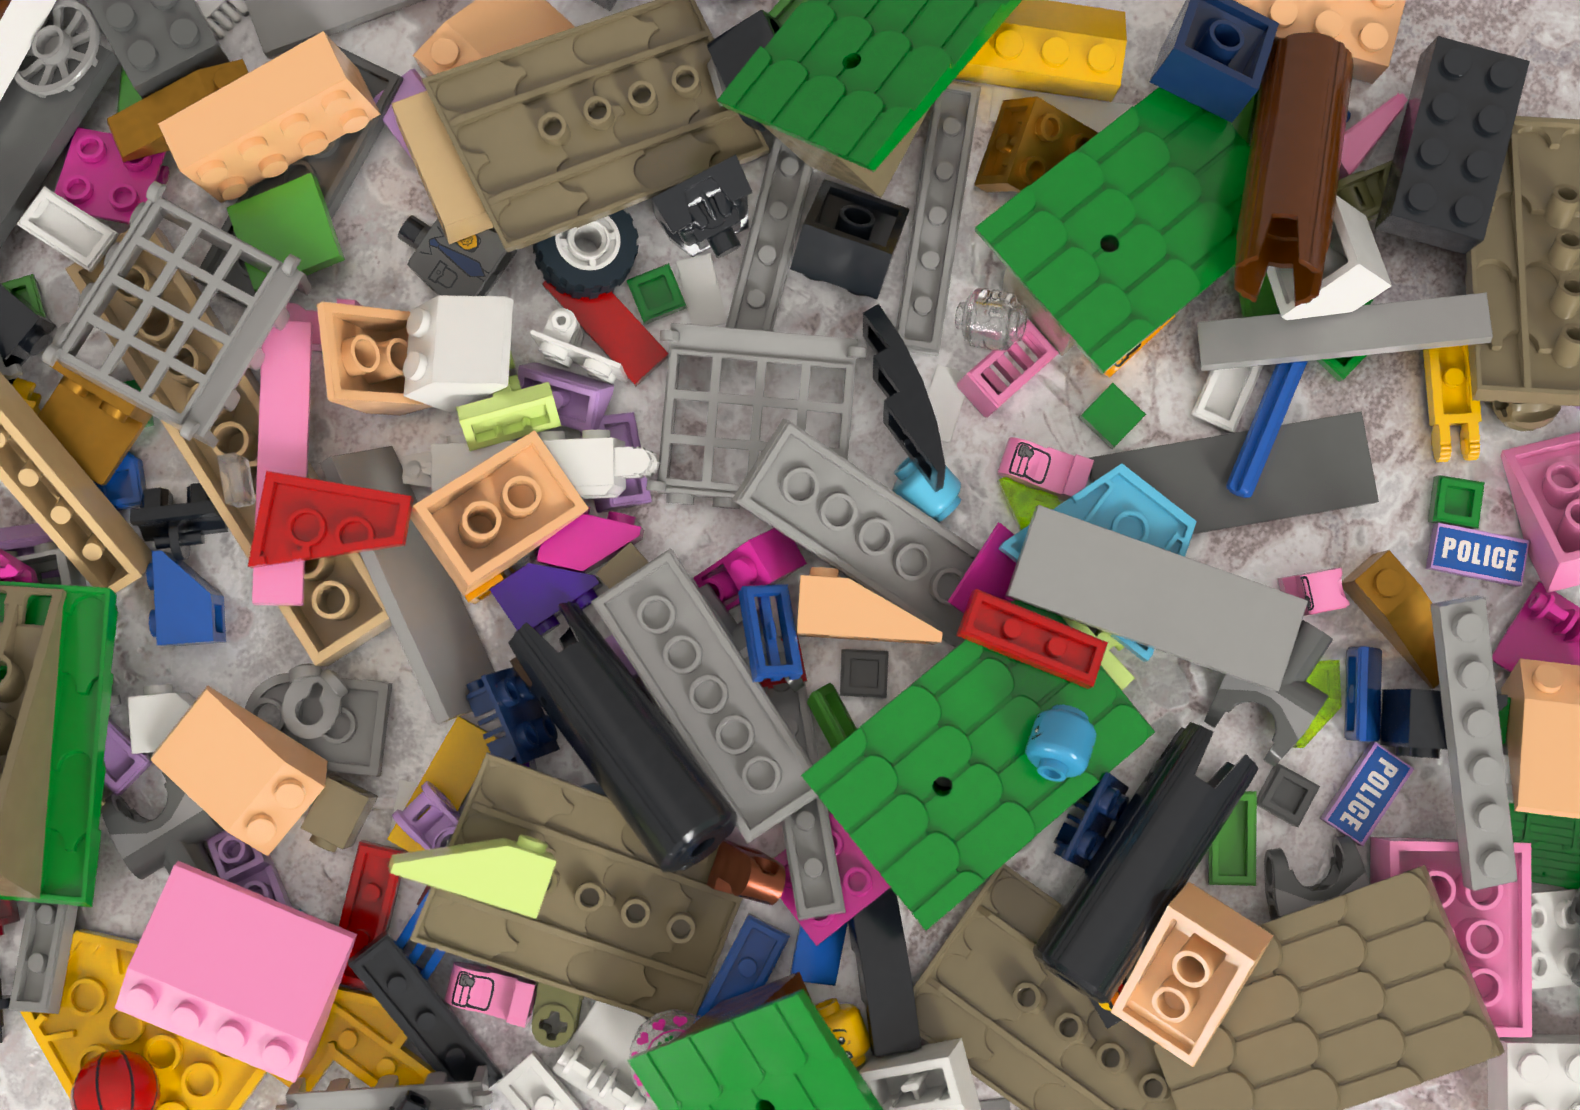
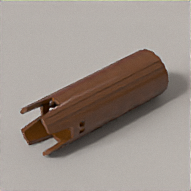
(1294, 164)

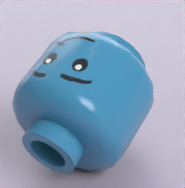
(1061, 742)

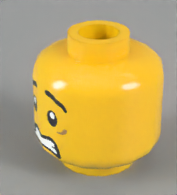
(847, 1027)

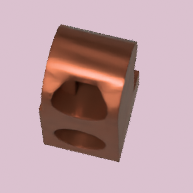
(747, 873)

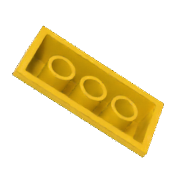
(1054, 51)

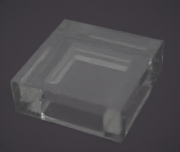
(236, 480)

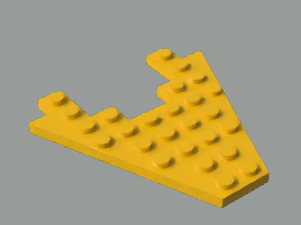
(190, 1074)

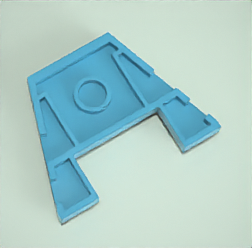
(1129, 507)

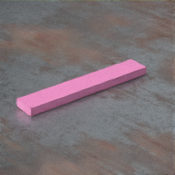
(283, 442)

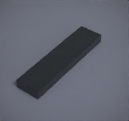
(420, 1011)

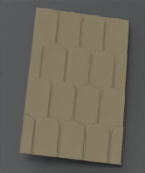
(590, 120)
(1531, 270)
(609, 914)
(1344, 1008)
(1022, 1023)

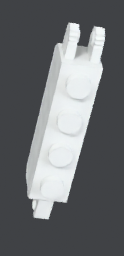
(593, 464)

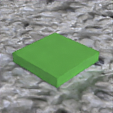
(288, 222)

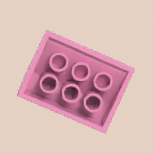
(1547, 503)
(1488, 923)
(236, 972)

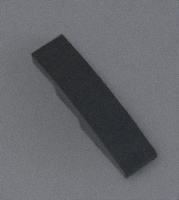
(907, 406)
(885, 976)

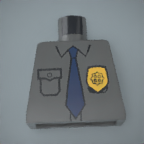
(457, 268)

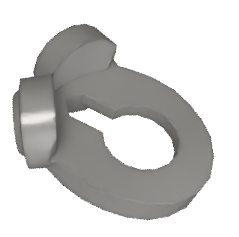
(302, 680)

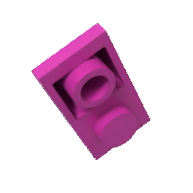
(589, 541)
(756, 562)

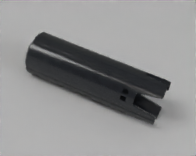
(624, 742)
(1141, 867)

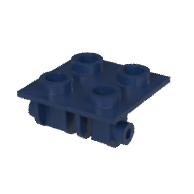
(527, 728)
(1106, 805)

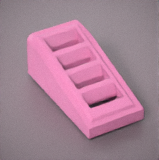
(1367, 132)
(987, 390)

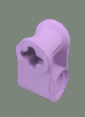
(435, 825)

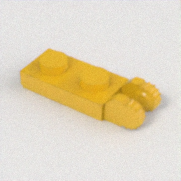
(1451, 401)

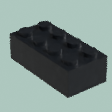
(1452, 145)

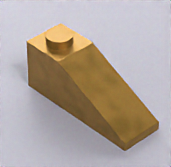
(137, 126)
(1397, 609)

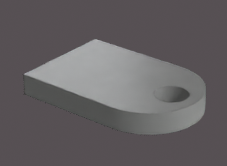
(358, 735)

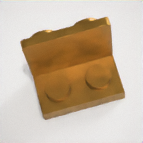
(1028, 143)
(92, 424)

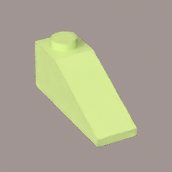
(489, 871)

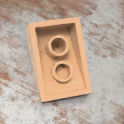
(488, 29)
(365, 358)
(497, 512)
(849, 611)
(1544, 737)
(241, 770)
(1190, 973)

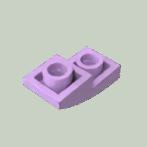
(246, 867)

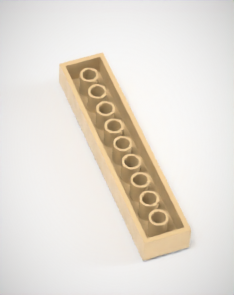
(339, 595)

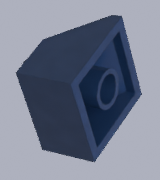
(1215, 55)

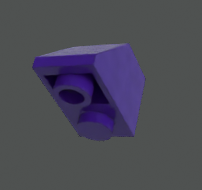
(536, 591)

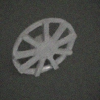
(56, 47)

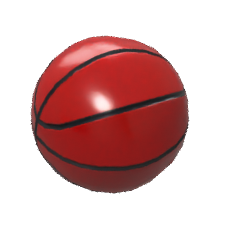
(116, 1082)

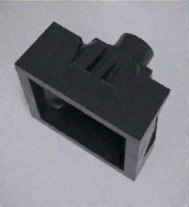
(706, 209)

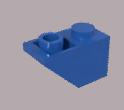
(185, 604)

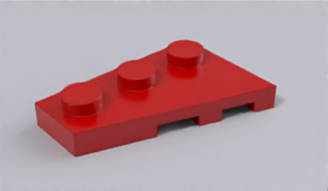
(324, 519)

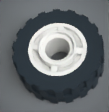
(589, 272)

